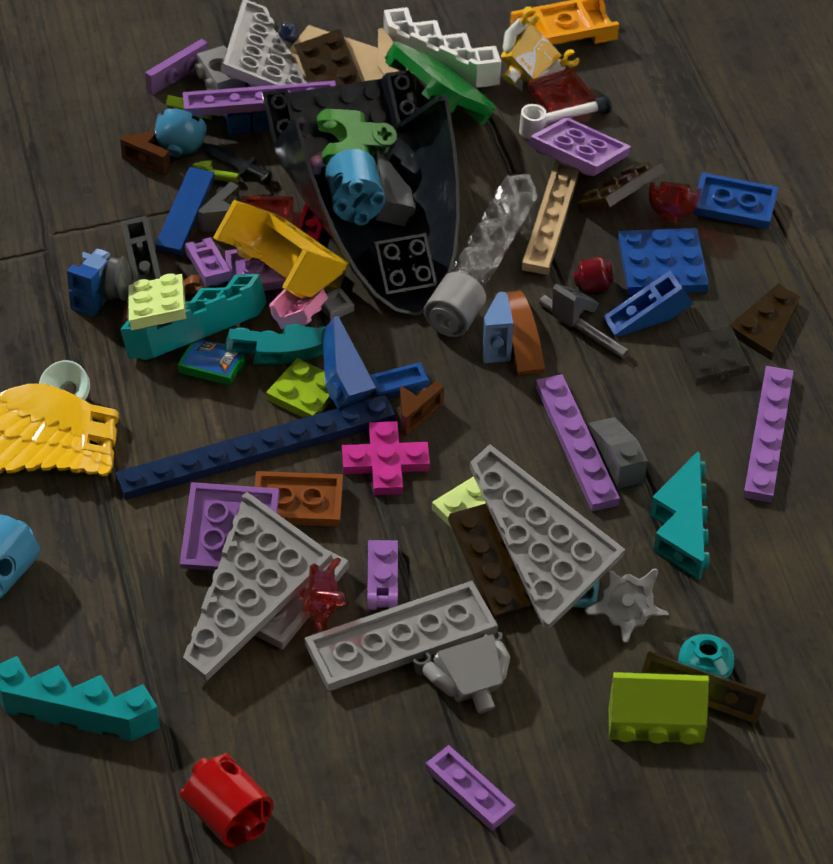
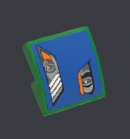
(212, 362)

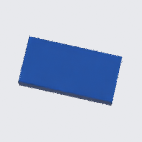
(410, 377)

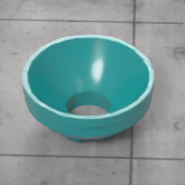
(719, 663)

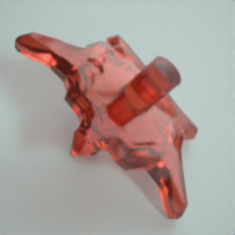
(322, 594)

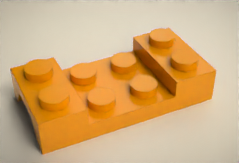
(573, 21)

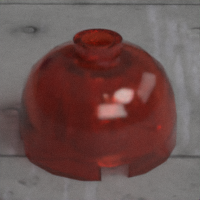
(673, 199)

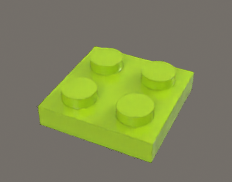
(300, 390)

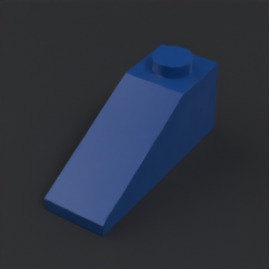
(650, 306)
(344, 370)

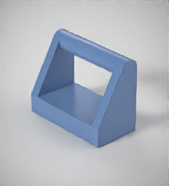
(498, 331)

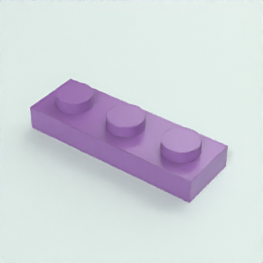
(470, 787)

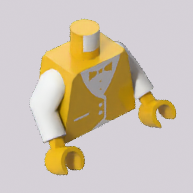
(529, 52)

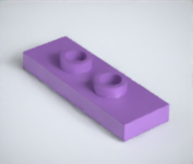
(174, 67)

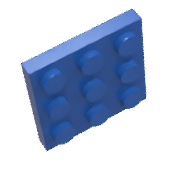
(655, 252)

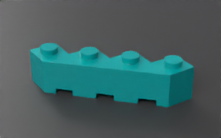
(206, 314)
(85, 705)

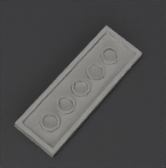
(400, 635)

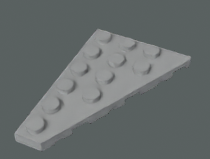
(257, 51)
(257, 576)

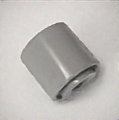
(454, 304)

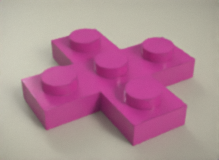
(385, 458)

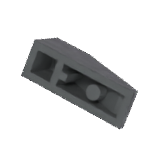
(398, 195)
(141, 249)
(620, 452)

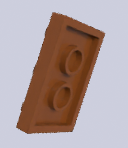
(306, 497)

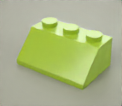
(658, 707)

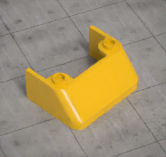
(282, 247)

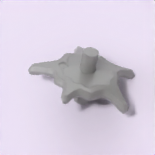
(628, 602)

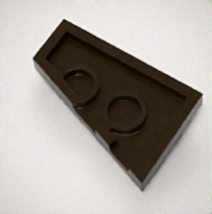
(766, 320)

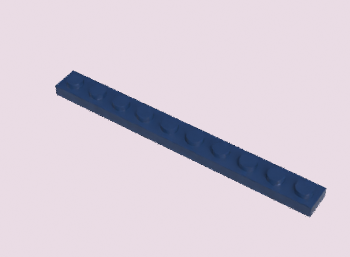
(253, 447)

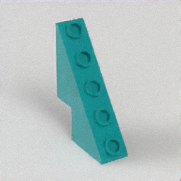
(681, 511)

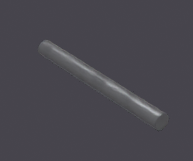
(591, 332)

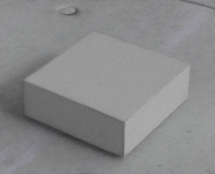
(337, 304)

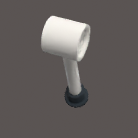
(535, 118)

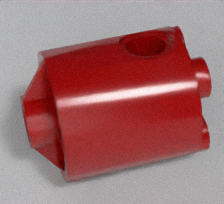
(227, 800)

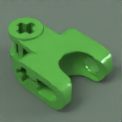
(354, 133)

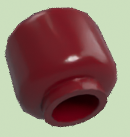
(594, 275)

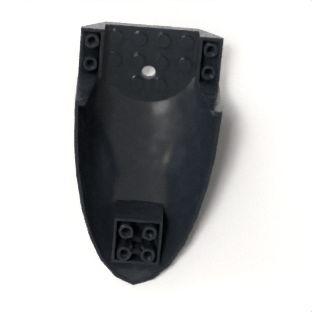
(392, 260)

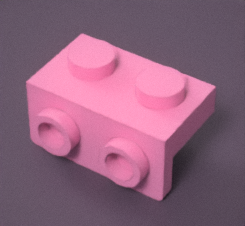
(290, 309)

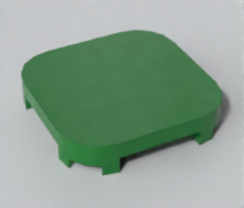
(440, 81)

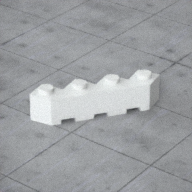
(476, 65)

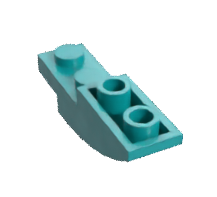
(276, 348)

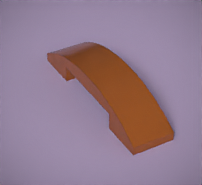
(525, 342)

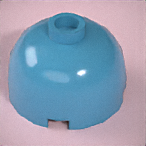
(179, 132)

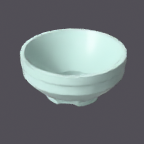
(64, 373)

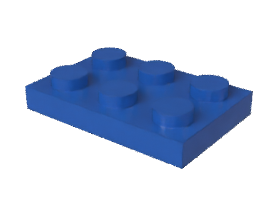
(736, 200)

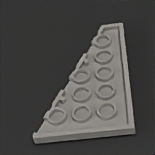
(548, 541)

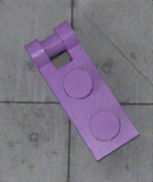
(208, 262)
(382, 574)

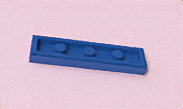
(185, 211)

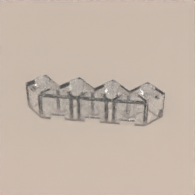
(499, 227)

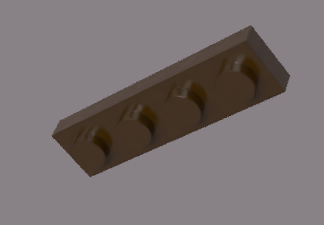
(722, 692)

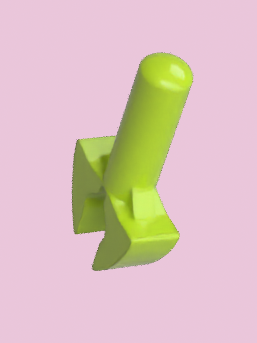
(219, 175)

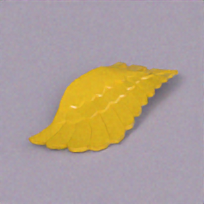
(53, 430)

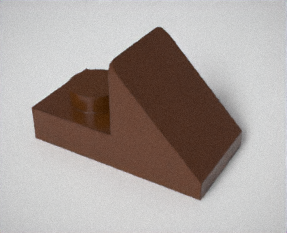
(145, 152)
(418, 408)

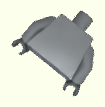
(469, 670)

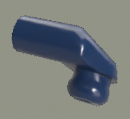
(288, 32)

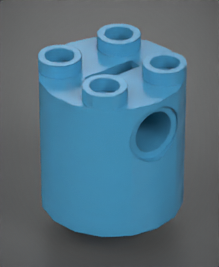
(355, 186)
(17, 551)

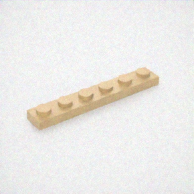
(550, 219)

